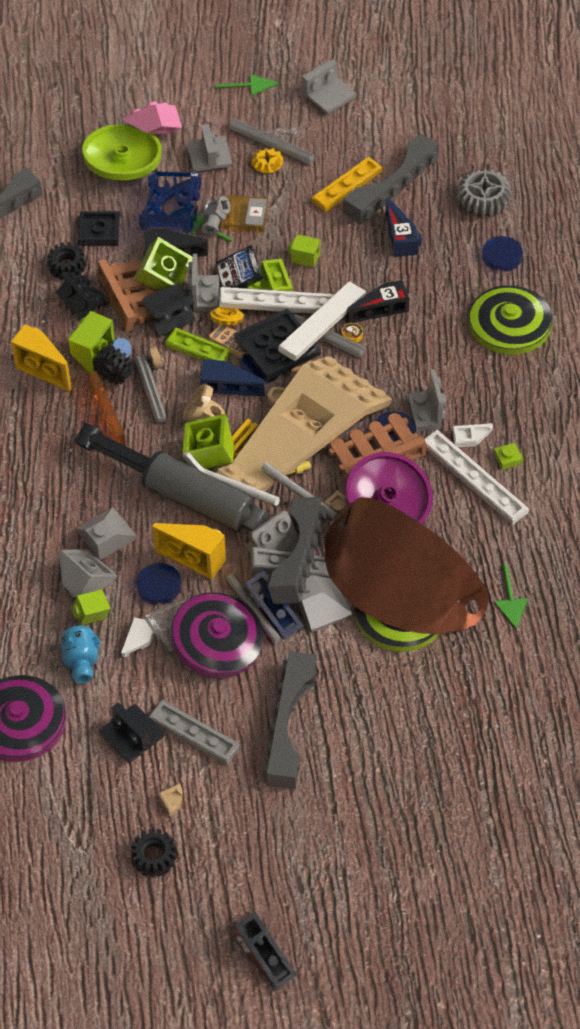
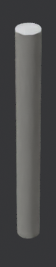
(294, 487)
(243, 595)

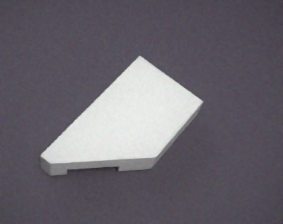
(470, 434)
(139, 637)

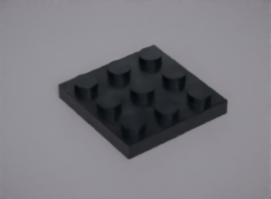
(262, 342)

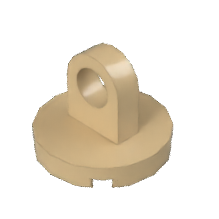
(202, 405)

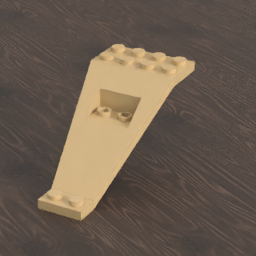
(306, 417)

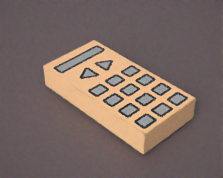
(225, 337)

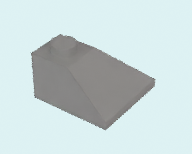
(106, 533)
(83, 572)
(322, 603)

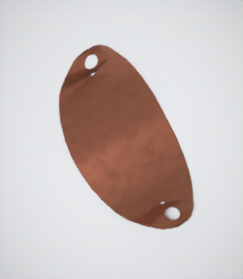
(401, 570)

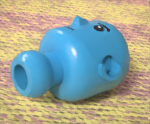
(79, 652)

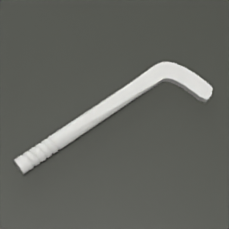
(238, 485)

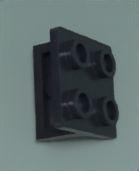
(80, 294)
(169, 309)
(130, 731)

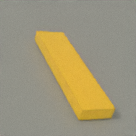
(341, 187)

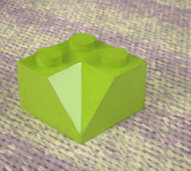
(163, 265)
(89, 338)
(209, 441)

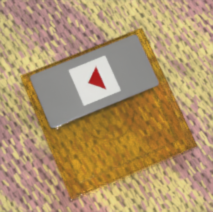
(246, 213)

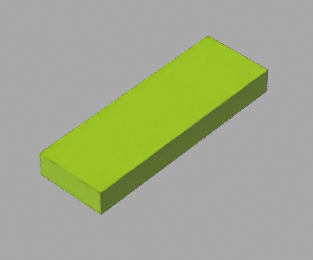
(196, 346)

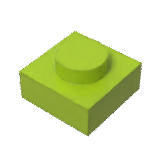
(508, 456)

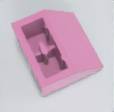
(155, 118)

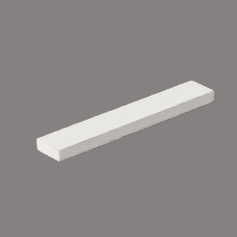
(271, 300)
(321, 321)
(475, 477)

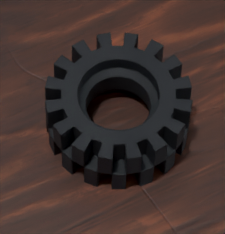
(66, 252)
(113, 365)
(150, 840)

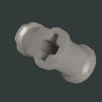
(214, 213)

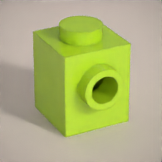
(304, 250)
(90, 607)

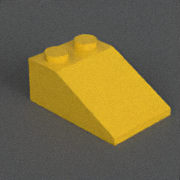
(39, 357)
(191, 546)

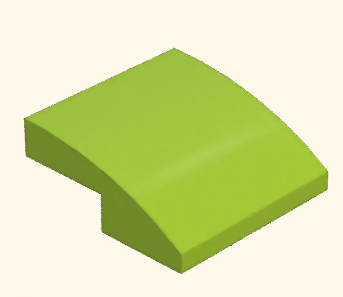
(274, 277)

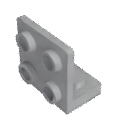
(325, 88)
(204, 289)
(428, 405)

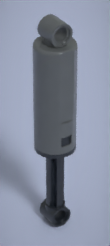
(180, 482)

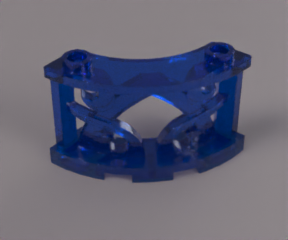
(181, 218)

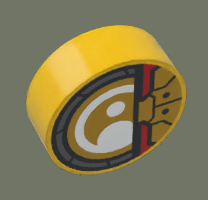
(352, 332)

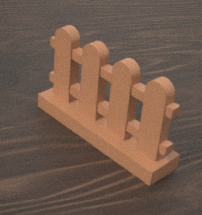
(118, 291)
(408, 445)

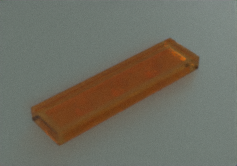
(106, 408)

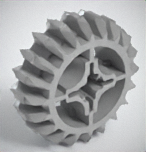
(472, 189)

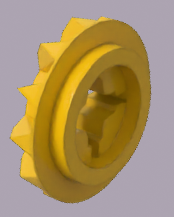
(261, 165)
(226, 316)

